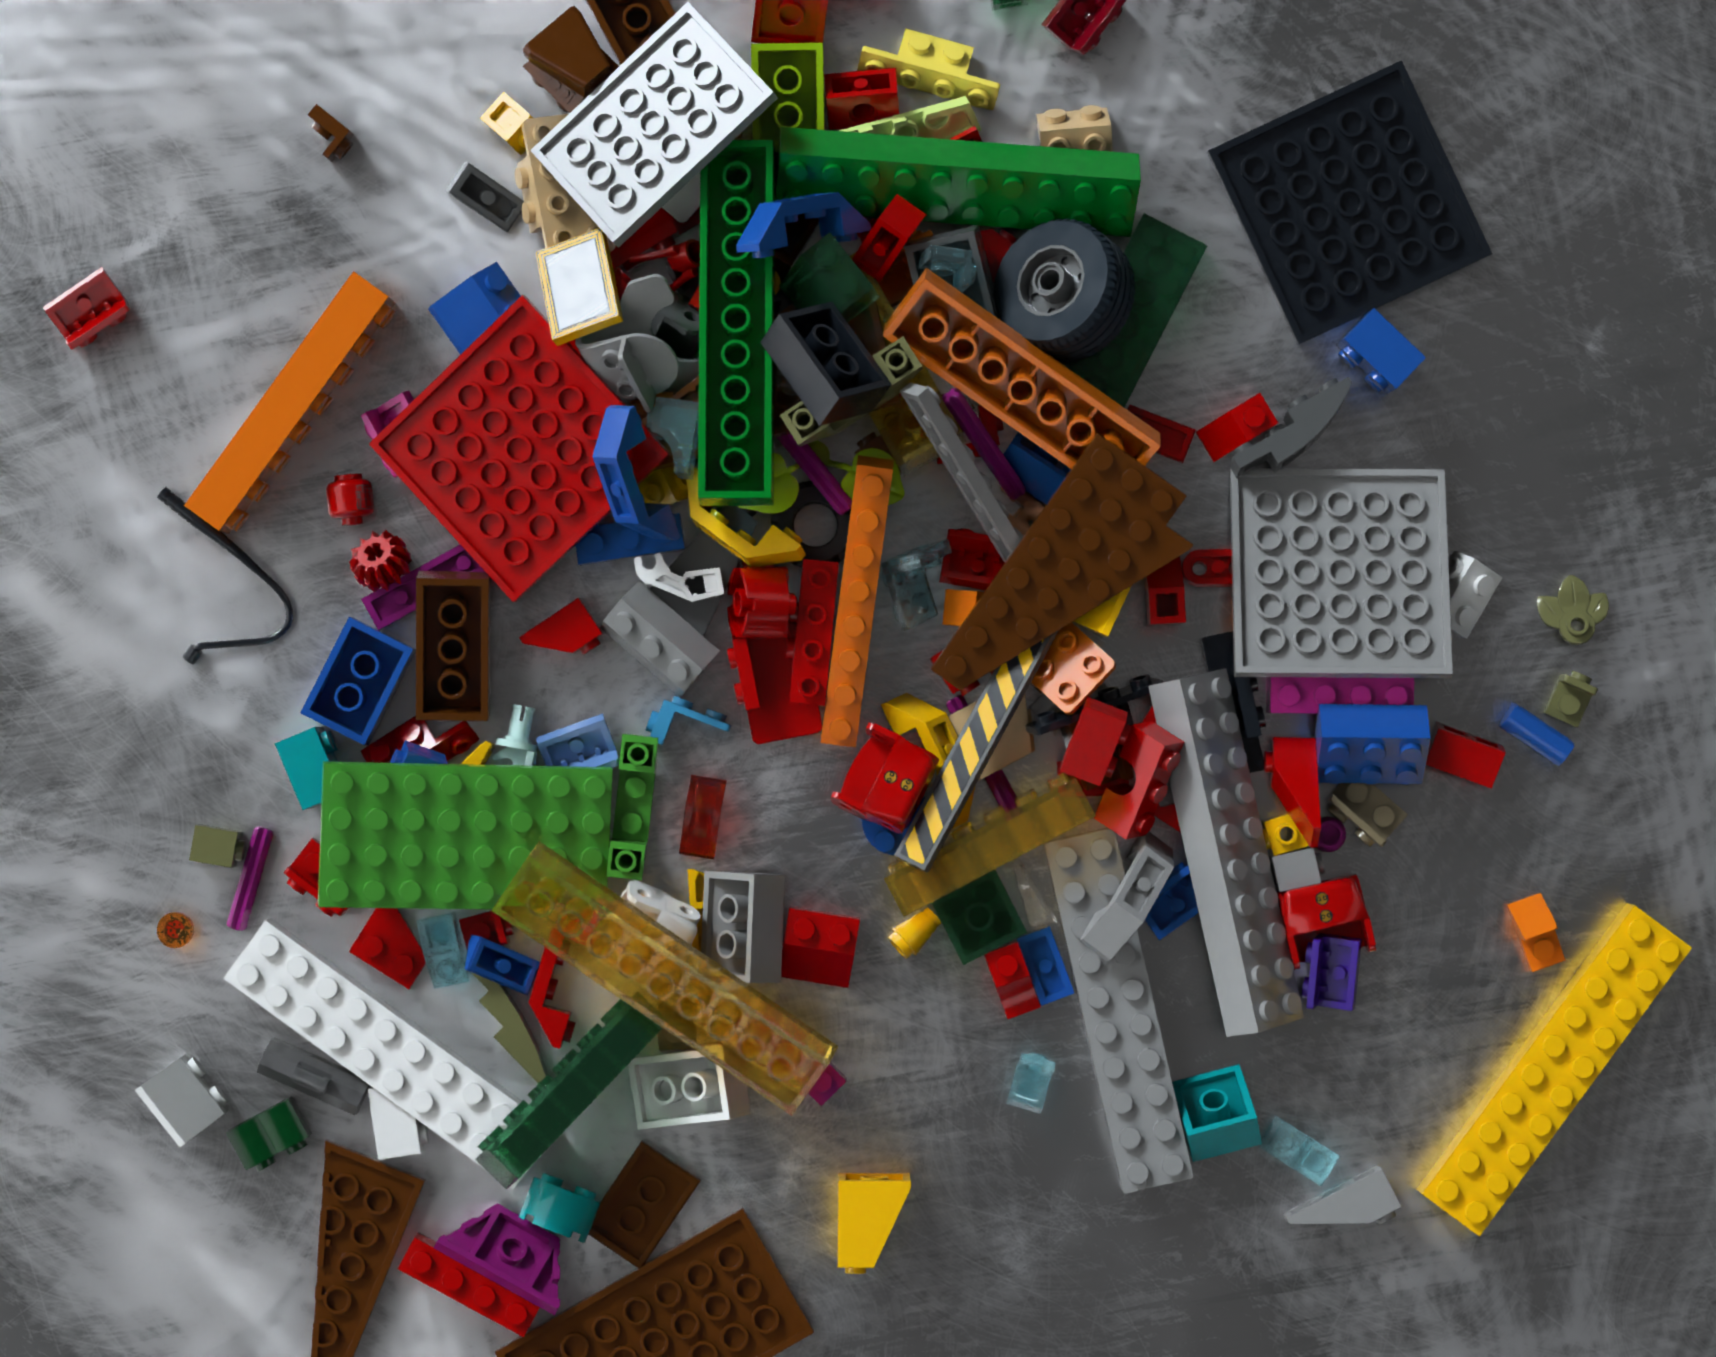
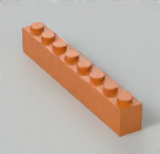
(857, 601)

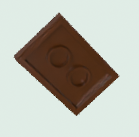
(642, 1204)

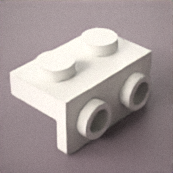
(1470, 591)

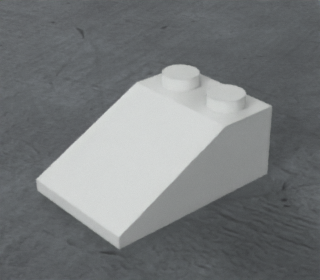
(684, 1090)
(183, 1099)

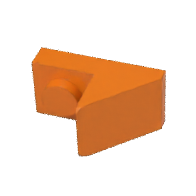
(1536, 932)

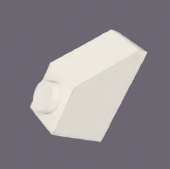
(395, 1129)

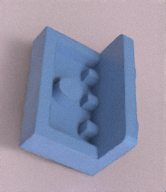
(580, 745)

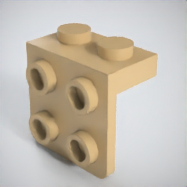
(1076, 129)

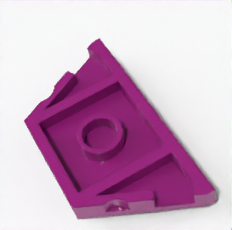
(510, 1254)

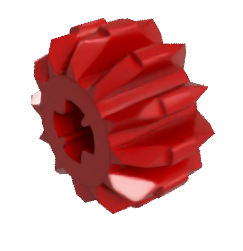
(380, 561)

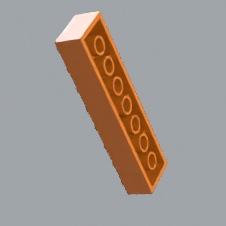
(1012, 375)
(291, 404)

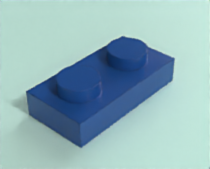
(1045, 965)

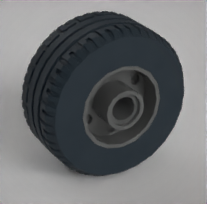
(1065, 289)

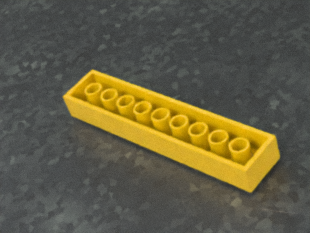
(1553, 1068)

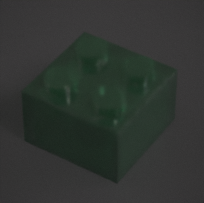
(979, 917)

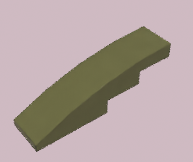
(515, 1034)

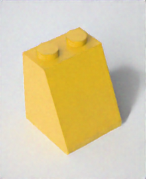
(866, 1216)

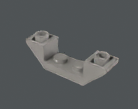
(1134, 898)

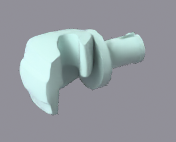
(517, 741)

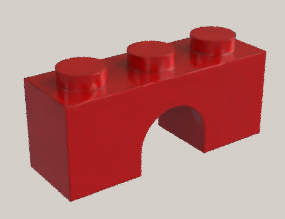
(1153, 757)

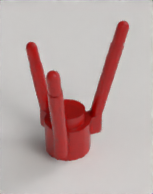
(681, 258)

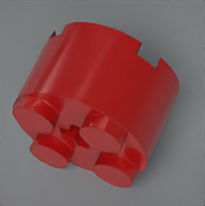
(760, 602)

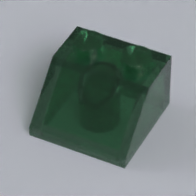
(828, 275)

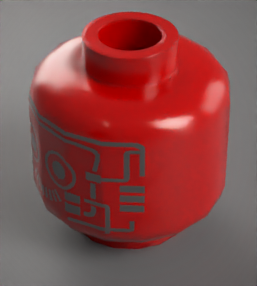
(350, 498)

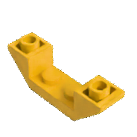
(772, 549)
(933, 728)

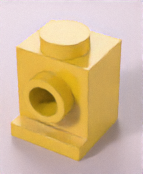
(1273, 841)

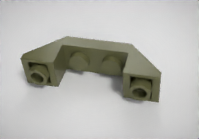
(898, 365)

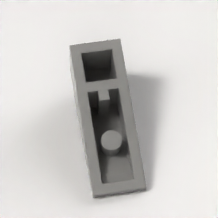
(1355, 1201)

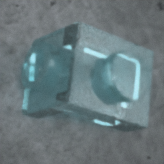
(1030, 1082)

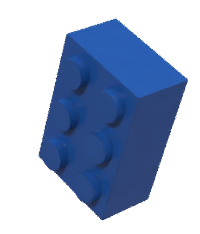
(358, 681)
(1372, 743)

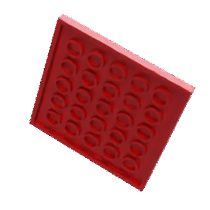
(509, 448)

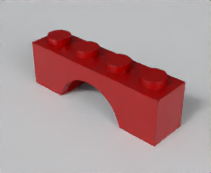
(467, 1286)

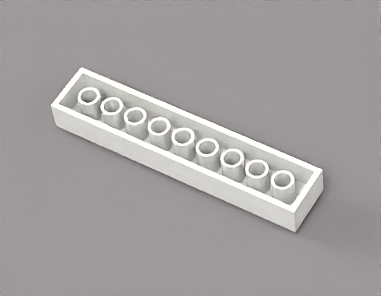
(371, 1038)

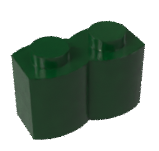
(268, 1134)

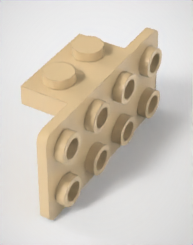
(546, 203)

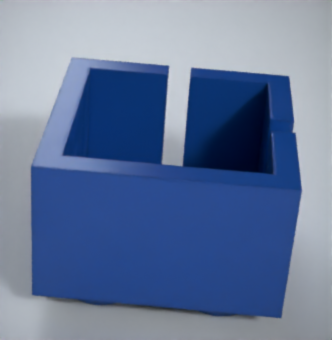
(1380, 352)

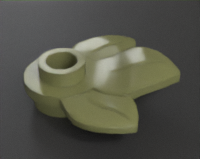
(1573, 605)

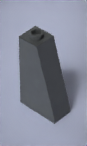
(706, 554)

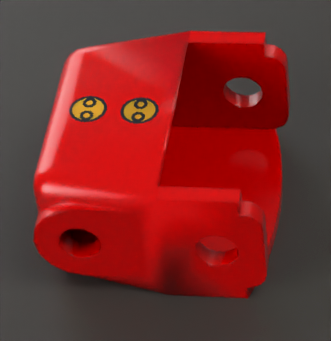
(886, 780)
(1326, 908)

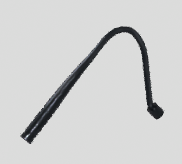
(194, 651)

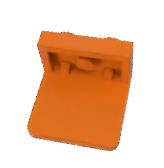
(1072, 669)

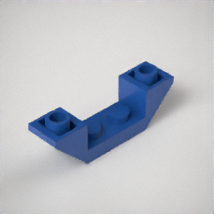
(768, 229)
(618, 434)

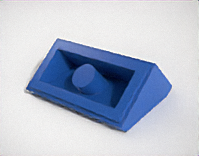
(501, 964)

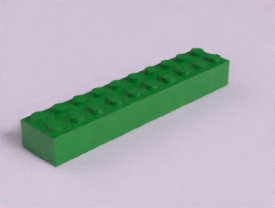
(962, 178)
(733, 319)

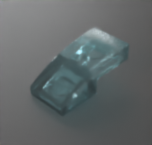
(1298, 1150)

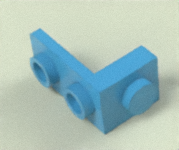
(660, 722)

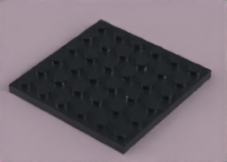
(1349, 202)

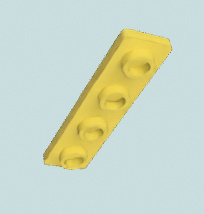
(934, 68)

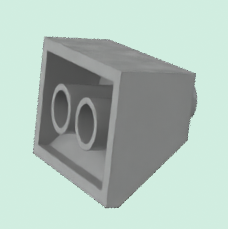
(659, 638)
(744, 923)

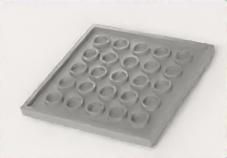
(1340, 573)

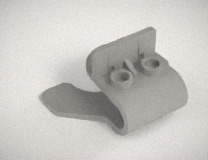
(628, 353)

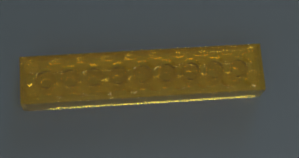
(665, 978)

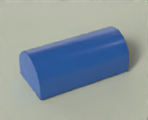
(1536, 734)

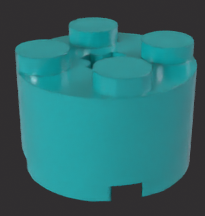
(560, 1208)

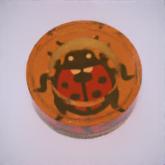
(175, 929)

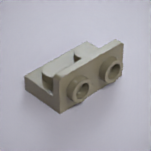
(1366, 809)

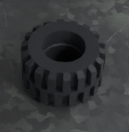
(833, 550)

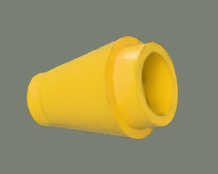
(914, 933)

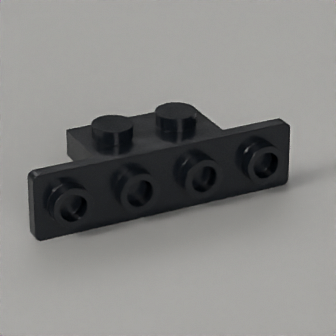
(1220, 655)
(1113, 696)

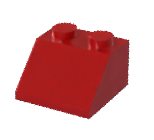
(819, 946)

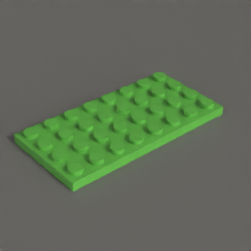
(453, 830)

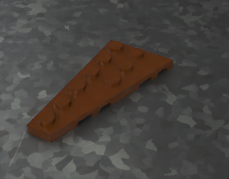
(359, 1234)

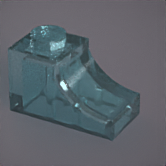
(677, 425)

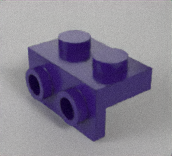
(1333, 972)

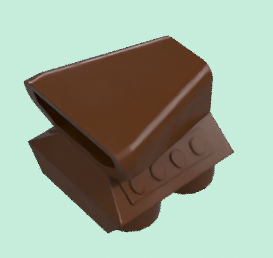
(567, 60)

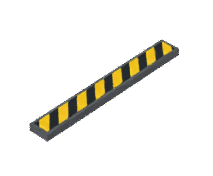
(969, 757)

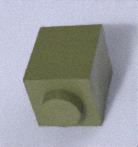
(217, 846)

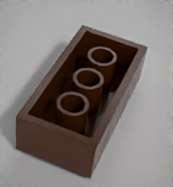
(629, 22)
(453, 645)

